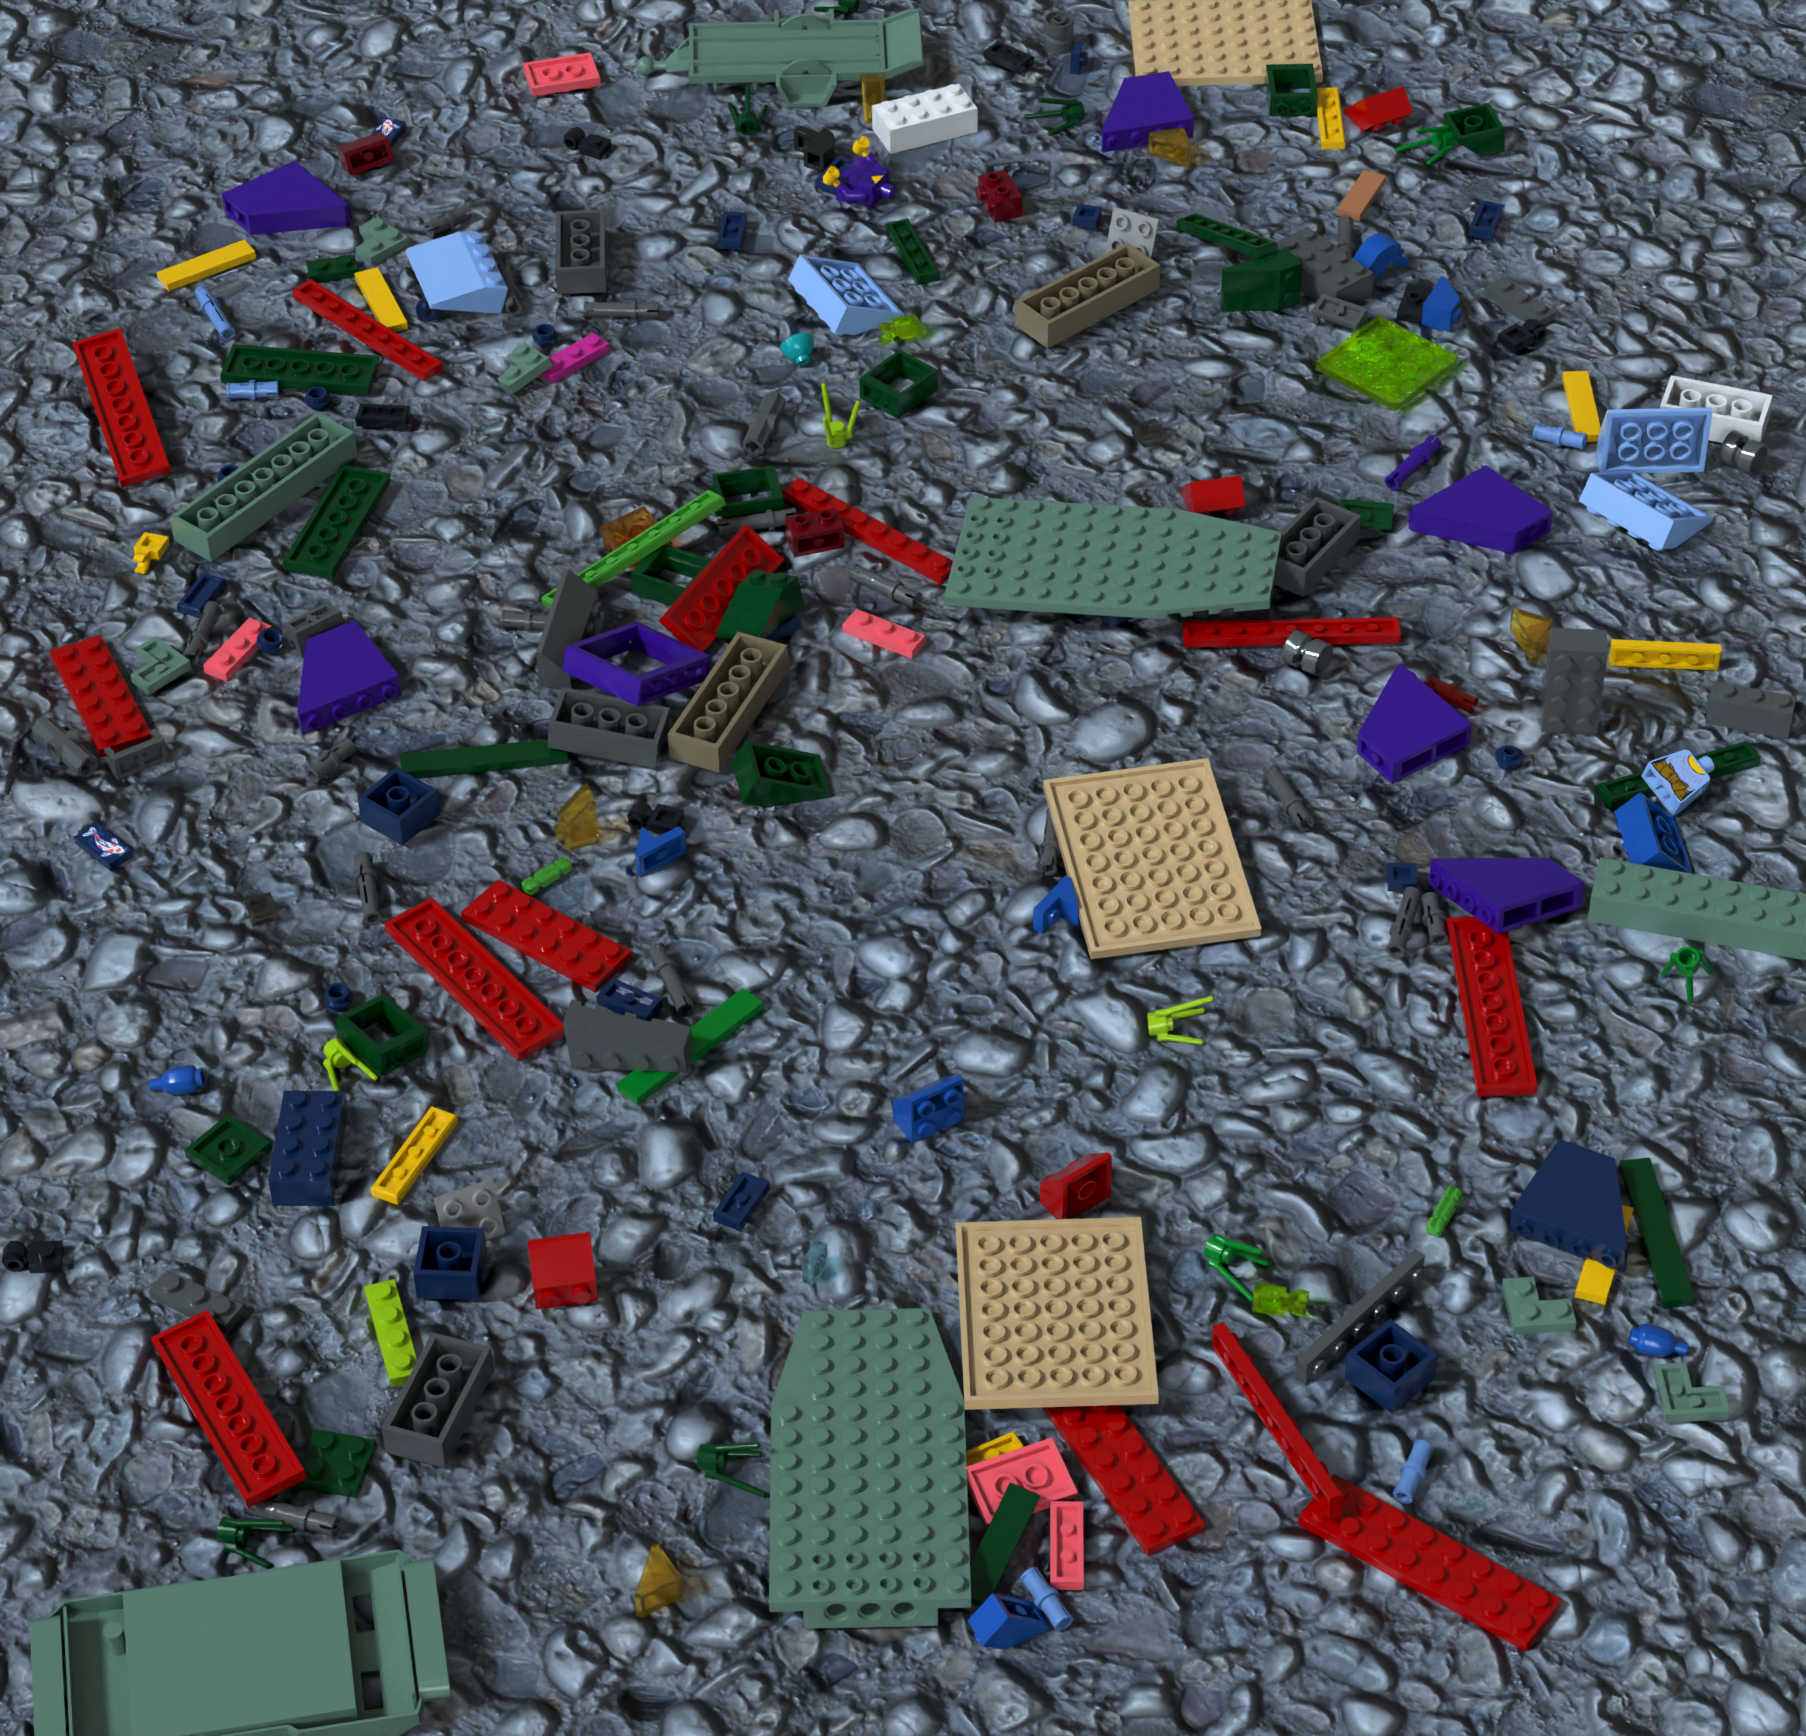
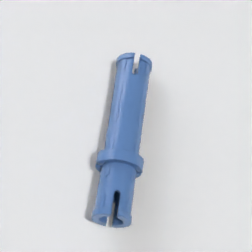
(211, 307)

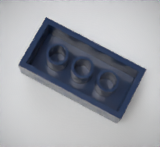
(308, 1148)

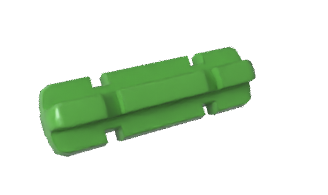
(546, 876)
(1444, 1211)

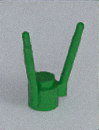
(1440, 139)
(1687, 963)
(1224, 1250)

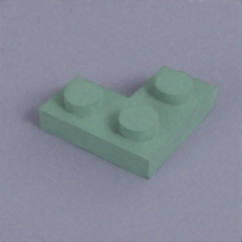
(381, 241)
(526, 364)
(162, 665)
(1533, 1316)
(1684, 1403)

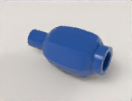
(179, 1080)
(1655, 1341)

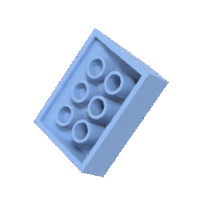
(459, 273)
(842, 294)
(1654, 440)
(1642, 508)

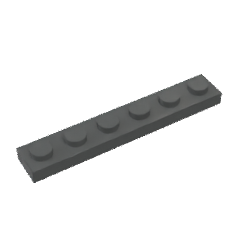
(1359, 1317)

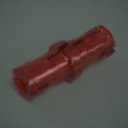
(1452, 694)

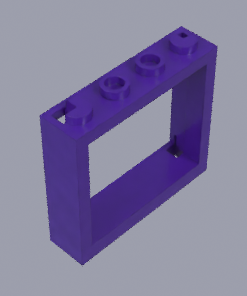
(684, 666)

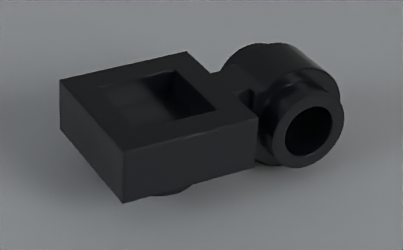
(591, 146)
(1519, 337)
(659, 820)
(42, 1258)

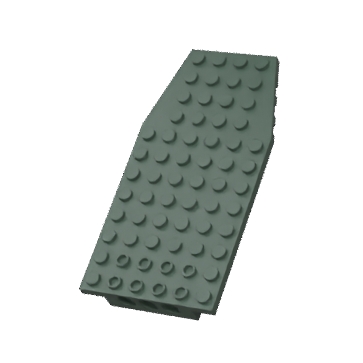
(1108, 560)
(868, 1473)

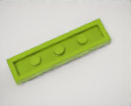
(391, 1331)

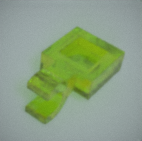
(903, 327)
(1274, 1300)

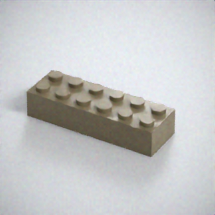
(1087, 295)
(728, 702)

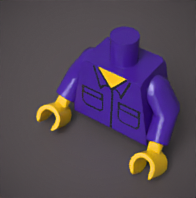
(863, 180)

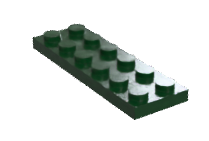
(301, 368)
(336, 521)

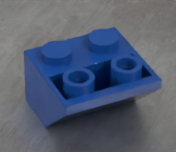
(930, 1108)

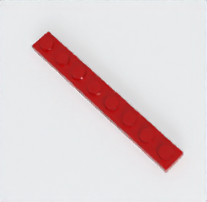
(368, 330)
(871, 531)
(1277, 631)
(1281, 1427)

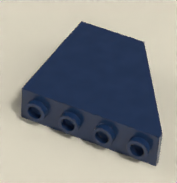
(1575, 1206)

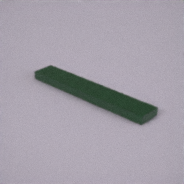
(1227, 235)
(481, 758)
(1725, 760)
(1656, 1233)

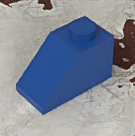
(1442, 307)
(1006, 1622)

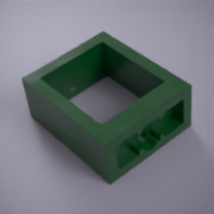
(1291, 77)
(875, 383)
(747, 482)
(645, 574)
(383, 1057)

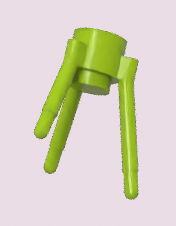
(835, 430)
(1161, 1020)
(340, 1056)

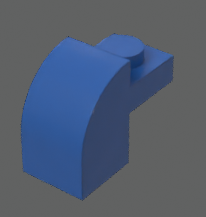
(1378, 253)

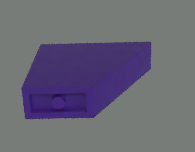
(1142, 107)
(285, 202)
(1483, 512)
(342, 677)
(1410, 728)
(1507, 890)

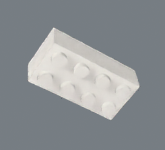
(924, 118)
(1731, 406)

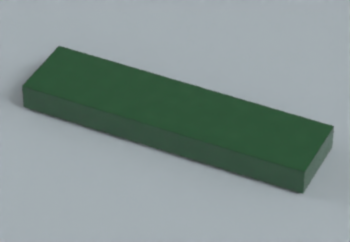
(912, 251)
(1000, 1541)

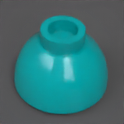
(798, 348)

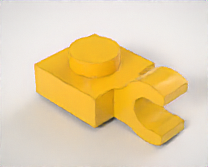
(149, 547)

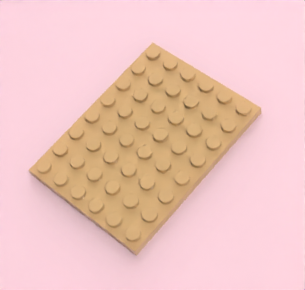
(1221, 39)
(1151, 858)
(1055, 1313)

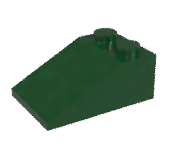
(1262, 283)
(761, 604)
(778, 775)

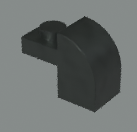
(816, 146)

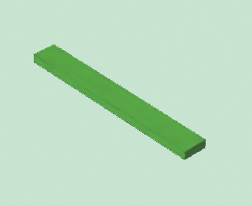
(647, 541)

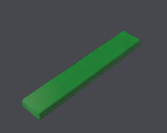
(706, 1035)

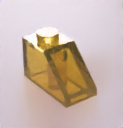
(578, 820)

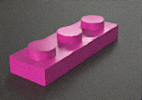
(575, 357)

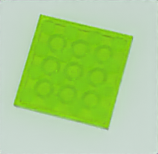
(1386, 362)

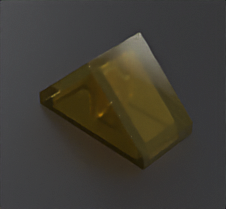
(872, 93)
(1171, 146)
(1530, 632)
(658, 1584)

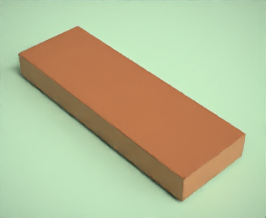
(1361, 195)

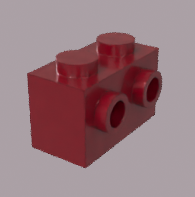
(365, 153)
(999, 196)
(814, 532)

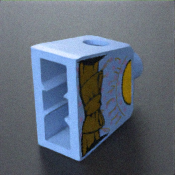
(1678, 779)

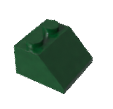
(1477, 129)

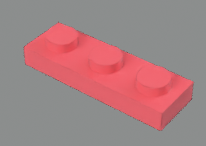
(884, 633)
(235, 650)
(1066, 1545)

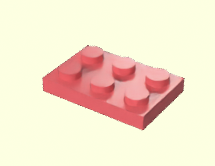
(561, 74)
(1030, 1467)

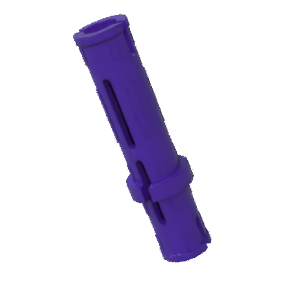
(1418, 456)

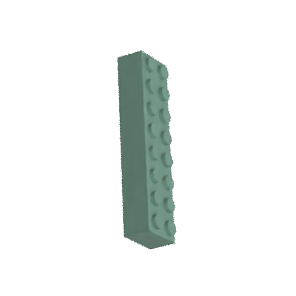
(263, 486)
(1699, 908)

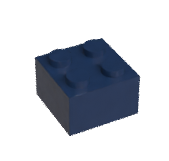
(399, 806)
(450, 1263)
(1391, 1366)

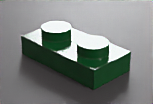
(332, 269)
(1373, 514)

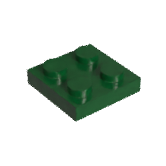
(228, 1149)
(337, 1463)

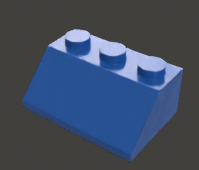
(1651, 835)

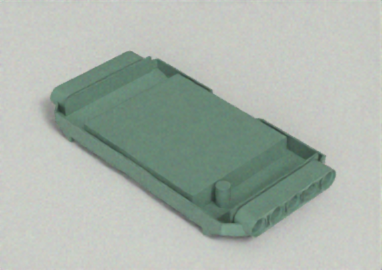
(245, 1654)

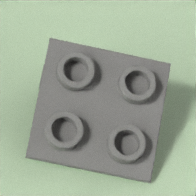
(1134, 229)
(471, 1208)

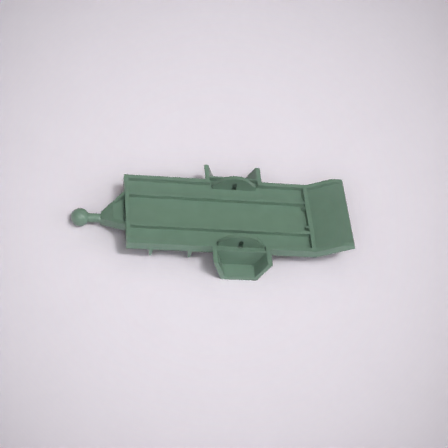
(797, 53)

